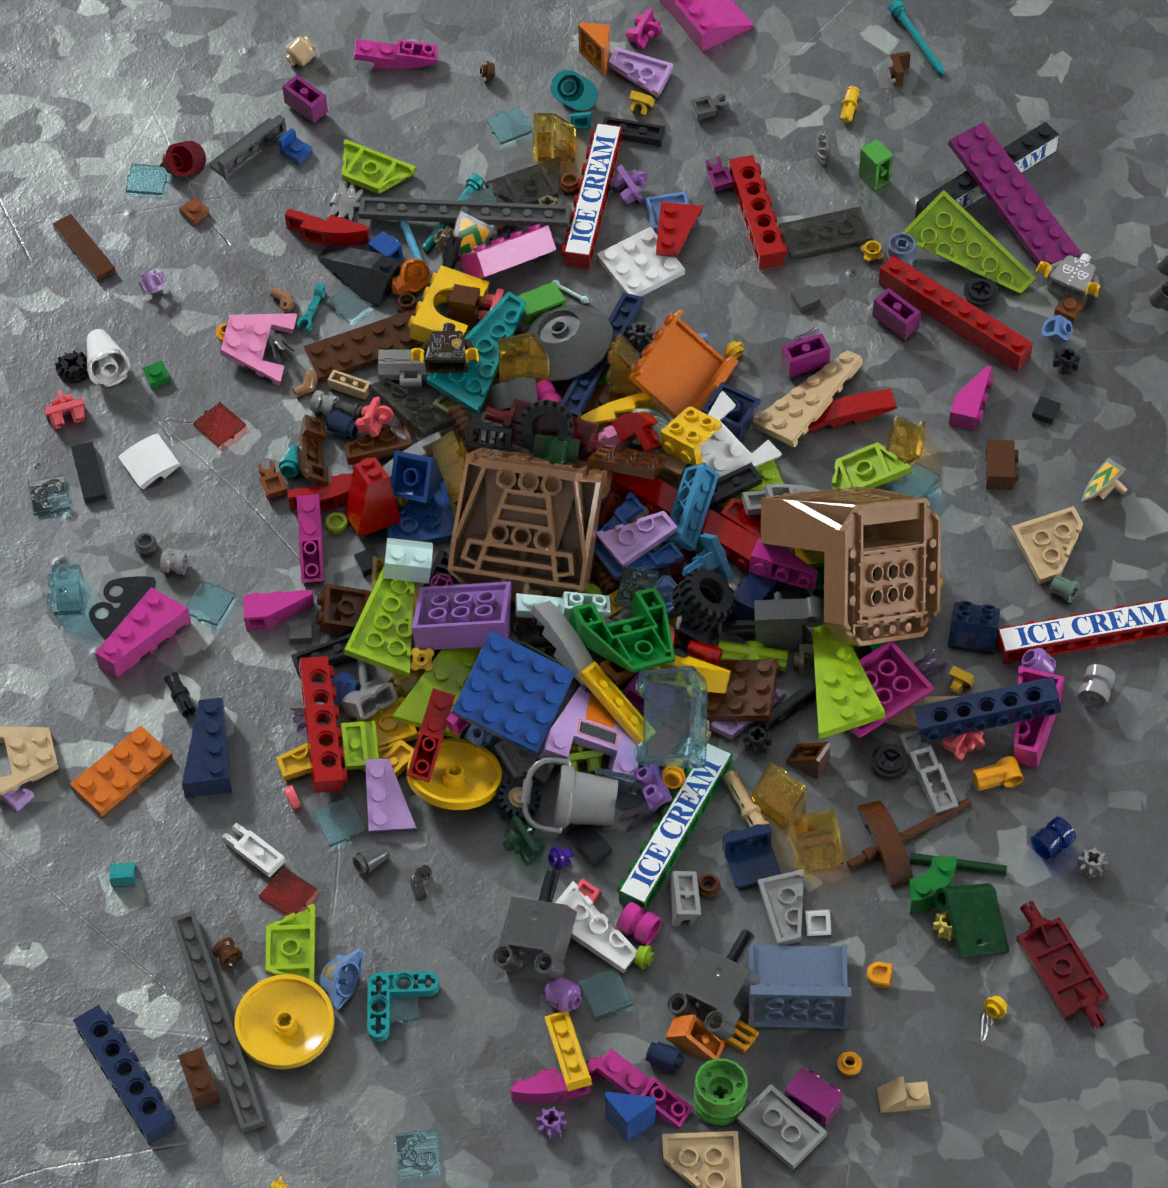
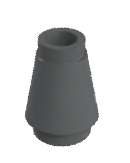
(370, 859)

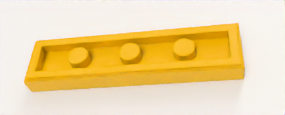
(614, 701)
(568, 1050)

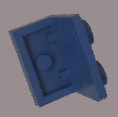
(974, 626)
(750, 855)

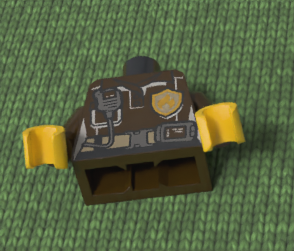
(446, 351)

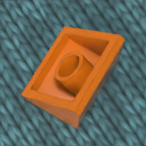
(595, 44)

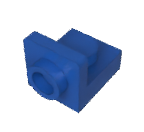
(293, 147)
(344, 684)

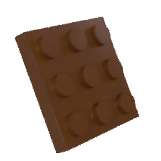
(626, 462)
(748, 692)

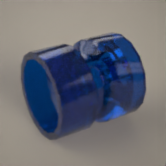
(1053, 838)

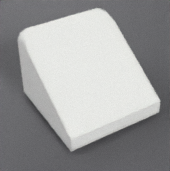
(818, 922)

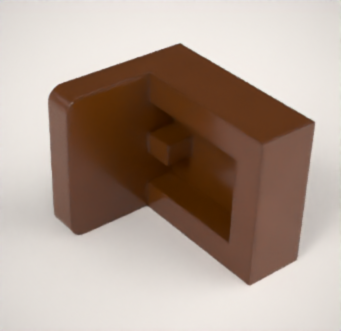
(897, 64)

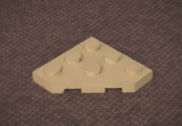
(1048, 542)
(704, 1158)

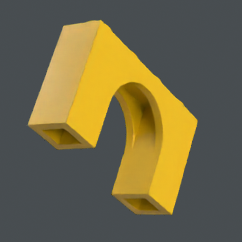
(442, 283)

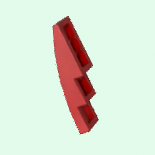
(855, 407)

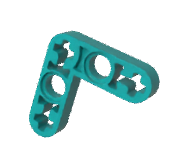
(390, 989)

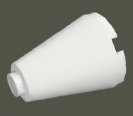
(105, 359)

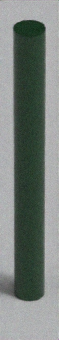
(963, 864)

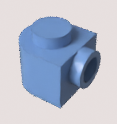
(1057, 329)
(479, 736)

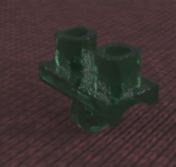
(520, 840)

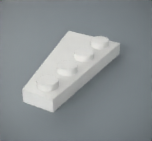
(595, 931)

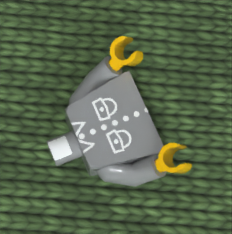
(1072, 277)

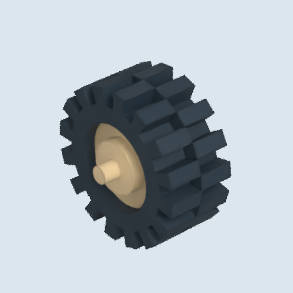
(509, 799)

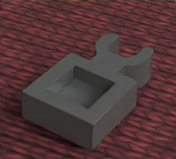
(706, 107)

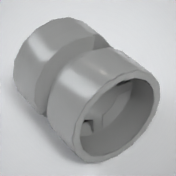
(1096, 686)

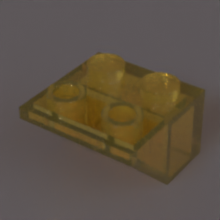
(553, 138)
(522, 357)
(621, 359)
(779, 795)
(815, 840)

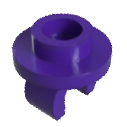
(559, 858)

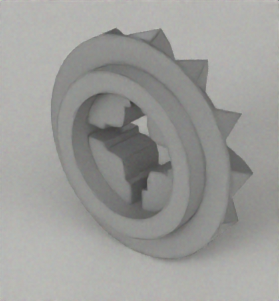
(823, 148)

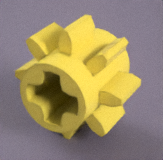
(941, 925)

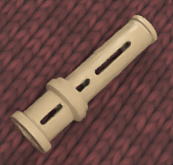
(749, 811)

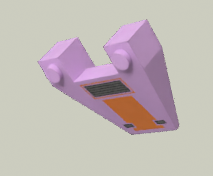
(591, 726)

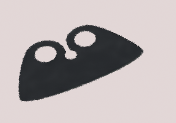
(133, 591)

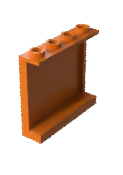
(680, 367)

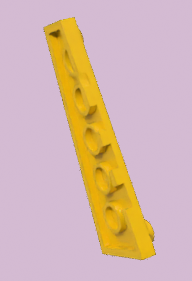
(297, 761)

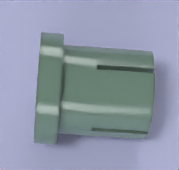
(1065, 588)

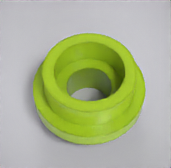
(644, 956)

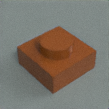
(194, 211)
(1069, 308)

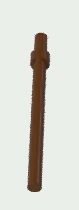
(870, 854)

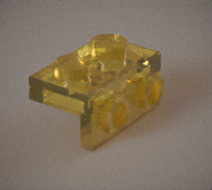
(906, 439)

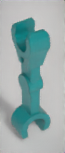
(319, 293)

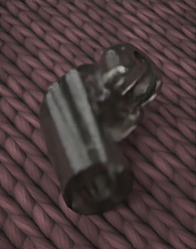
(418, 881)

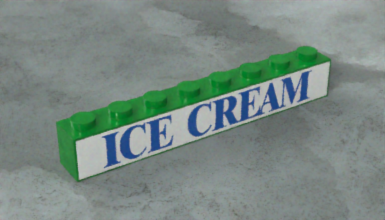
(674, 829)

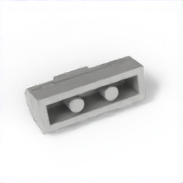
(398, 366)

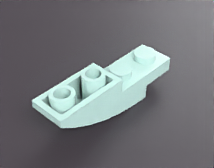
(525, 602)

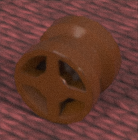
(227, 952)

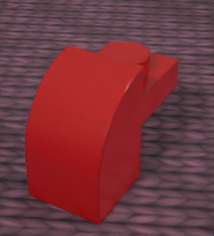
(638, 425)

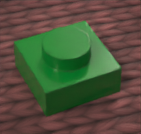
(156, 374)

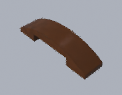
(310, 450)
(888, 842)

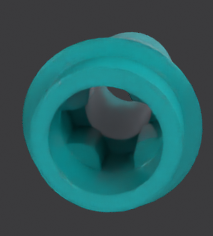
(290, 464)

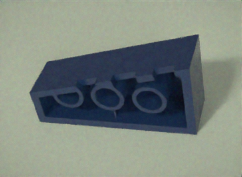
(750, 589)
(208, 754)

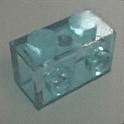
(66, 589)

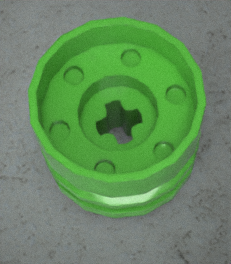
(723, 1080)

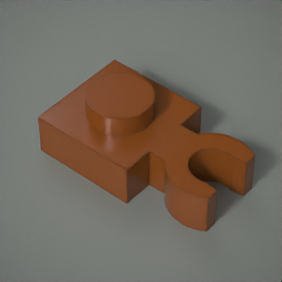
(272, 482)

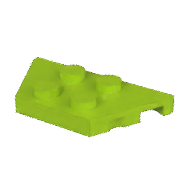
(372, 169)
(868, 468)
(292, 945)

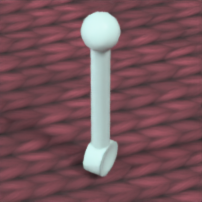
(584, 299)

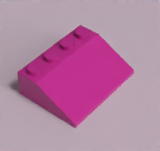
(708, 20)
(894, 682)

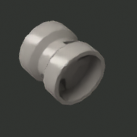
(323, 403)
(175, 563)

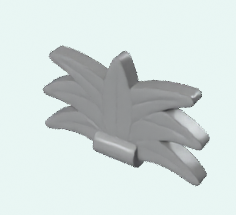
(345, 202)

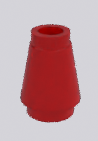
(705, 652)

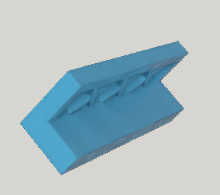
(693, 506)

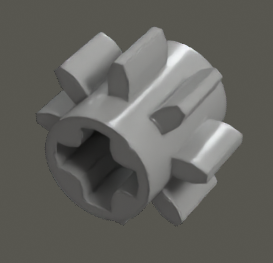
(1092, 863)

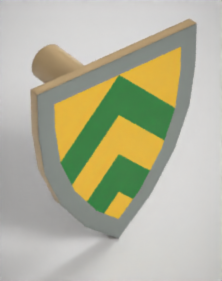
(472, 231)
(1104, 481)

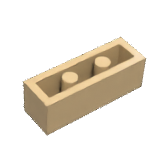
(349, 384)

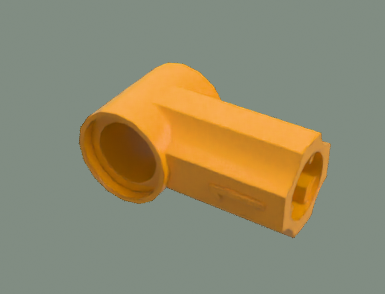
(1004, 772)

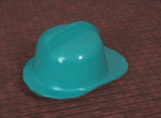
(574, 90)

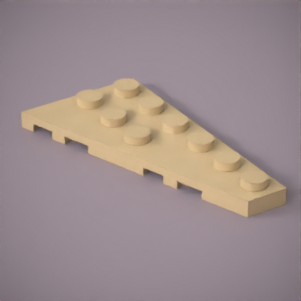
(806, 403)

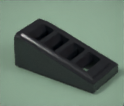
(506, 442)

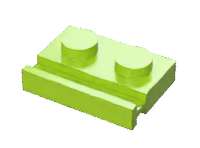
(359, 744)

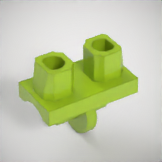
(592, 758)

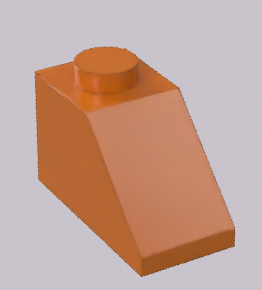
(693, 1038)

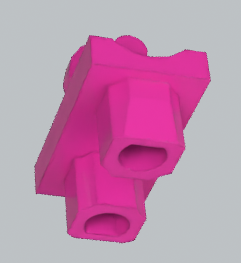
(645, 29)

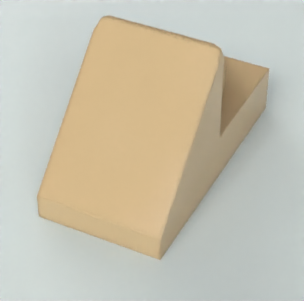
(903, 1096)

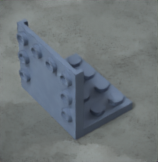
(799, 987)

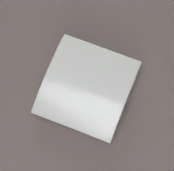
(149, 460)

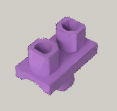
(632, 192)
(653, 787)

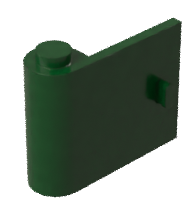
(974, 918)

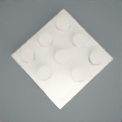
(636, 265)

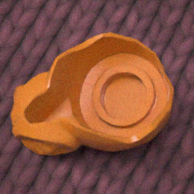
(412, 277)

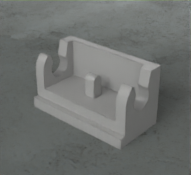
(683, 897)

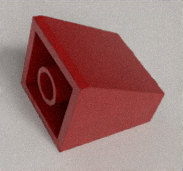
(370, 498)

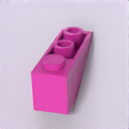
(969, 400)
(782, 565)
(271, 609)

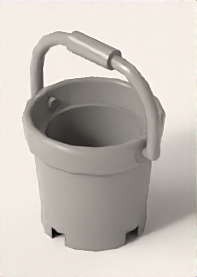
(579, 797)

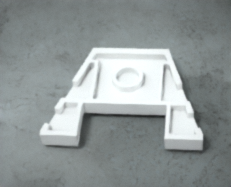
(724, 451)

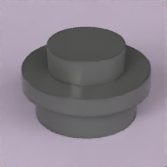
(145, 543)

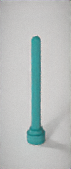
(897, 10)
(474, 182)

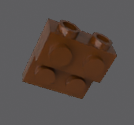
(340, 608)

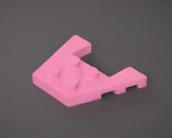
(247, 339)

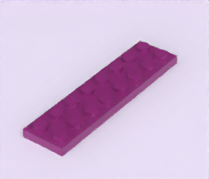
(1012, 195)

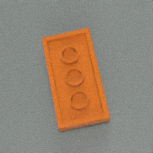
(121, 771)

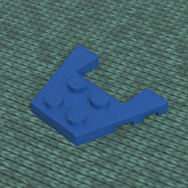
(662, 557)

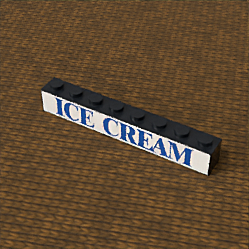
(1024, 153)

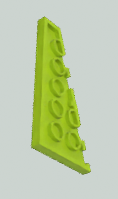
(959, 238)
(385, 627)
(447, 675)
(842, 686)

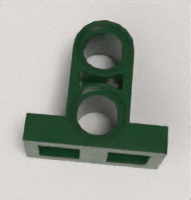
(556, 449)

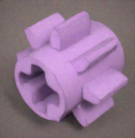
(152, 281)

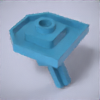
(712, 557)

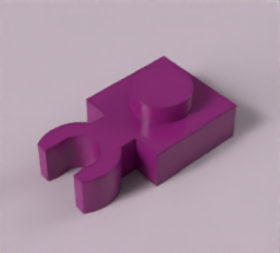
(719, 177)

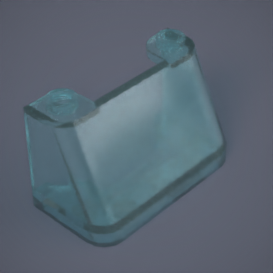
(673, 718)

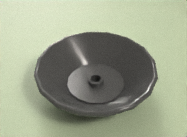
(573, 338)

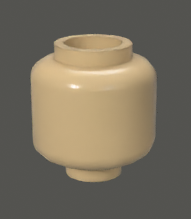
(300, 51)

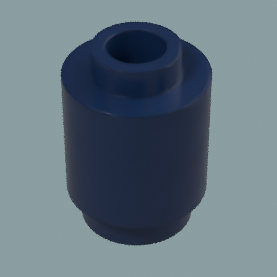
(341, 424)
(664, 1056)

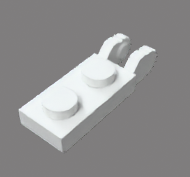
(255, 850)

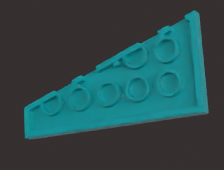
(474, 386)

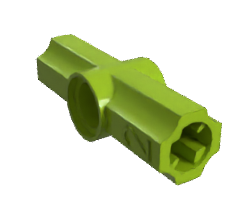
(753, 651)

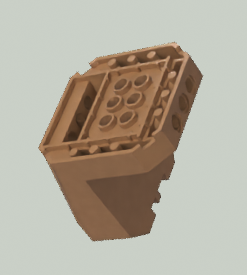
(526, 522)
(861, 533)

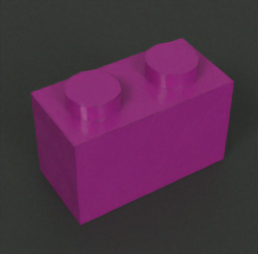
(305, 99)
(896, 313)
(805, 355)
(814, 1096)

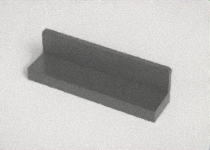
(249, 146)

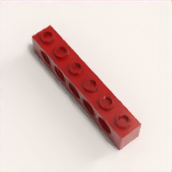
(757, 212)
(323, 778)

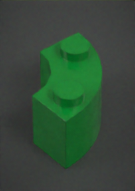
(923, 888)

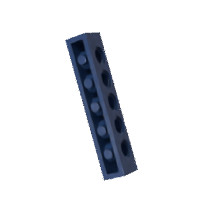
(995, 701)
(152, 1125)

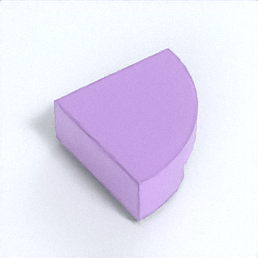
(18, 798)

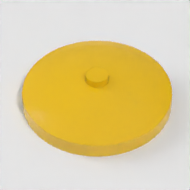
(461, 778)
(284, 1021)

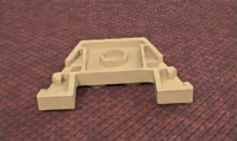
(29, 755)

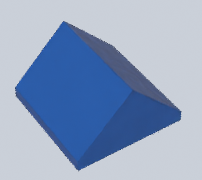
(415, 477)
(630, 1113)

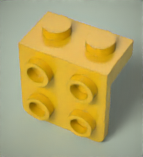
(687, 433)

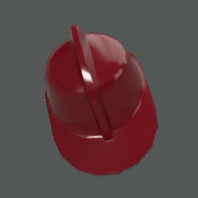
(184, 158)

